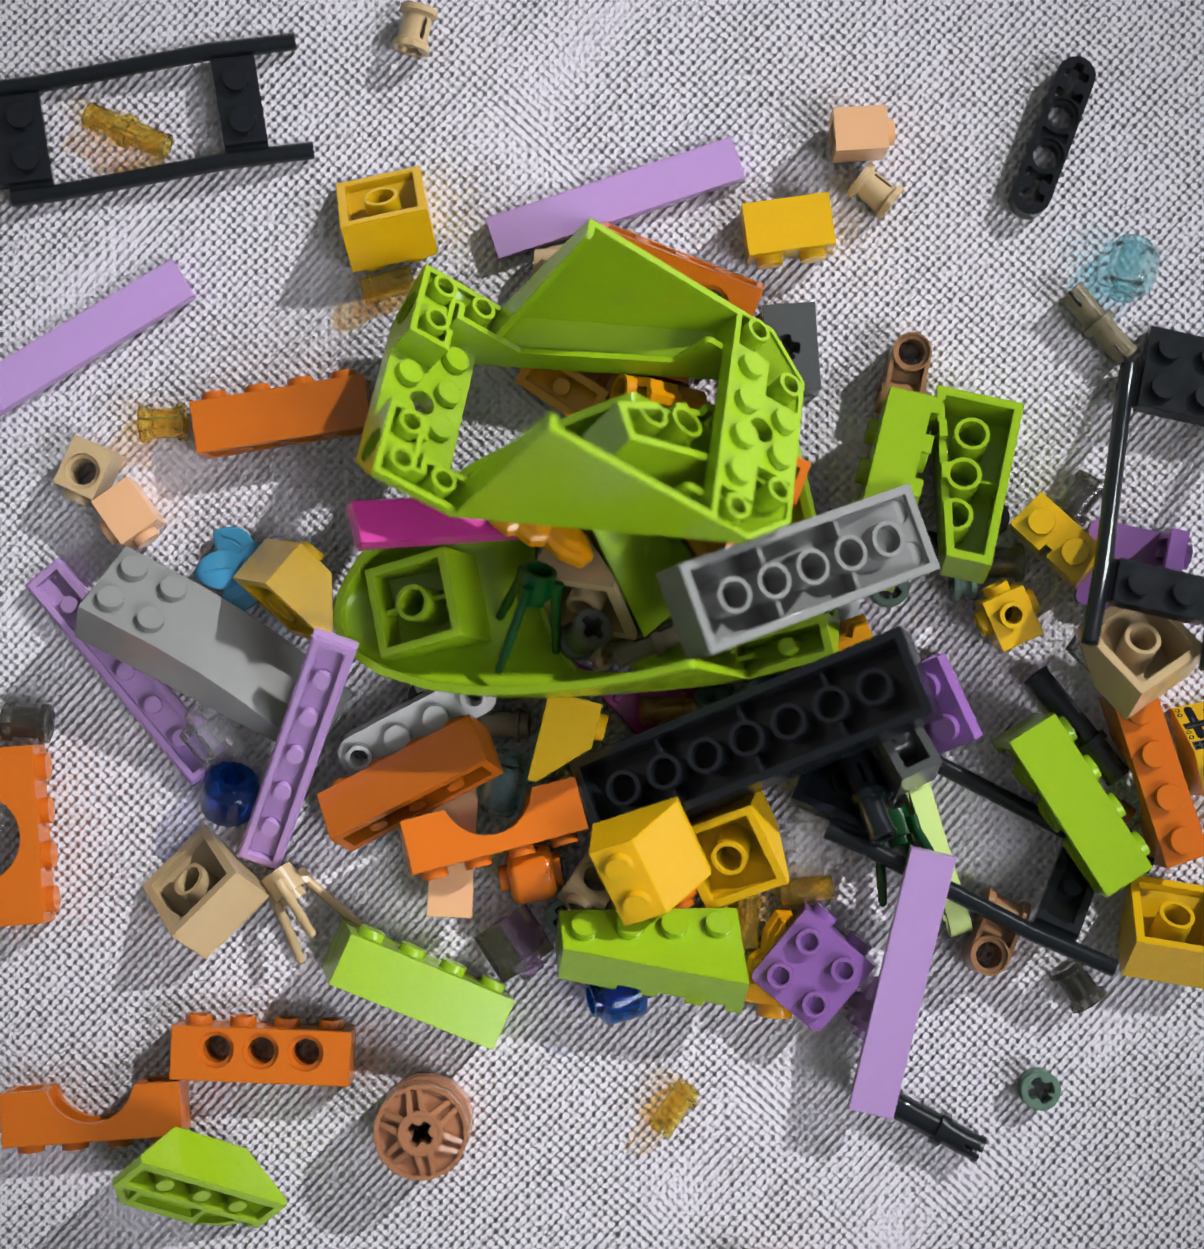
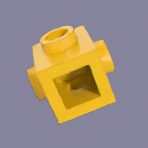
(1019, 624)

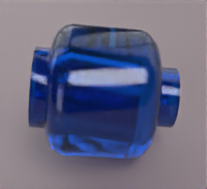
(229, 794)
(615, 1004)

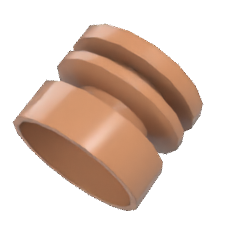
(410, 1102)

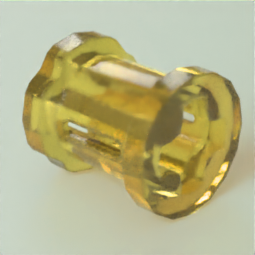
(163, 423)

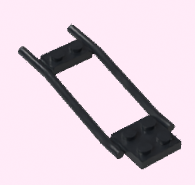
(24, 138)
(1168, 387)
(1065, 895)

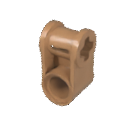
(902, 375)
(987, 931)

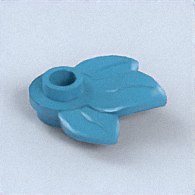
(219, 567)

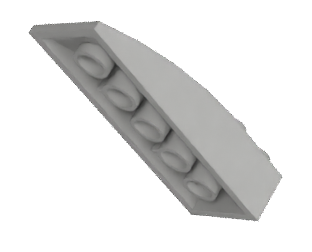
(797, 572)
(193, 642)

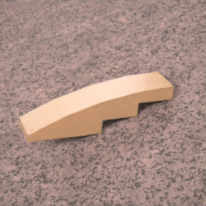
(454, 893)

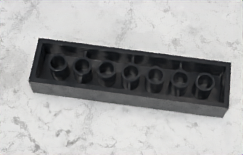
(765, 732)

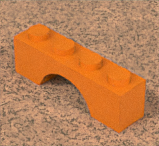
(1167, 809)
(435, 841)
(27, 885)
(42, 1116)

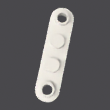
(406, 722)

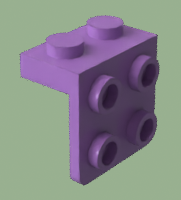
(1162, 549)
(958, 720)
(814, 966)

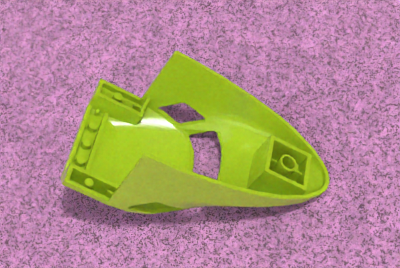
(434, 623)

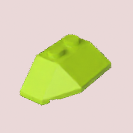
(199, 1182)

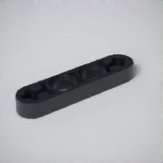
(1052, 138)

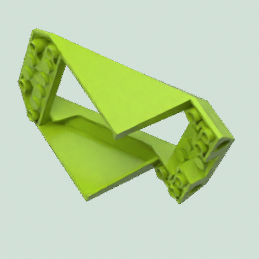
(598, 311)

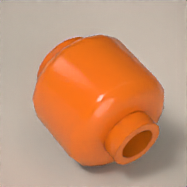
(532, 876)

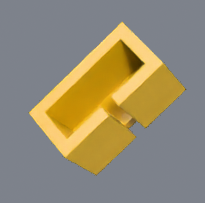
(787, 229)
(1048, 525)

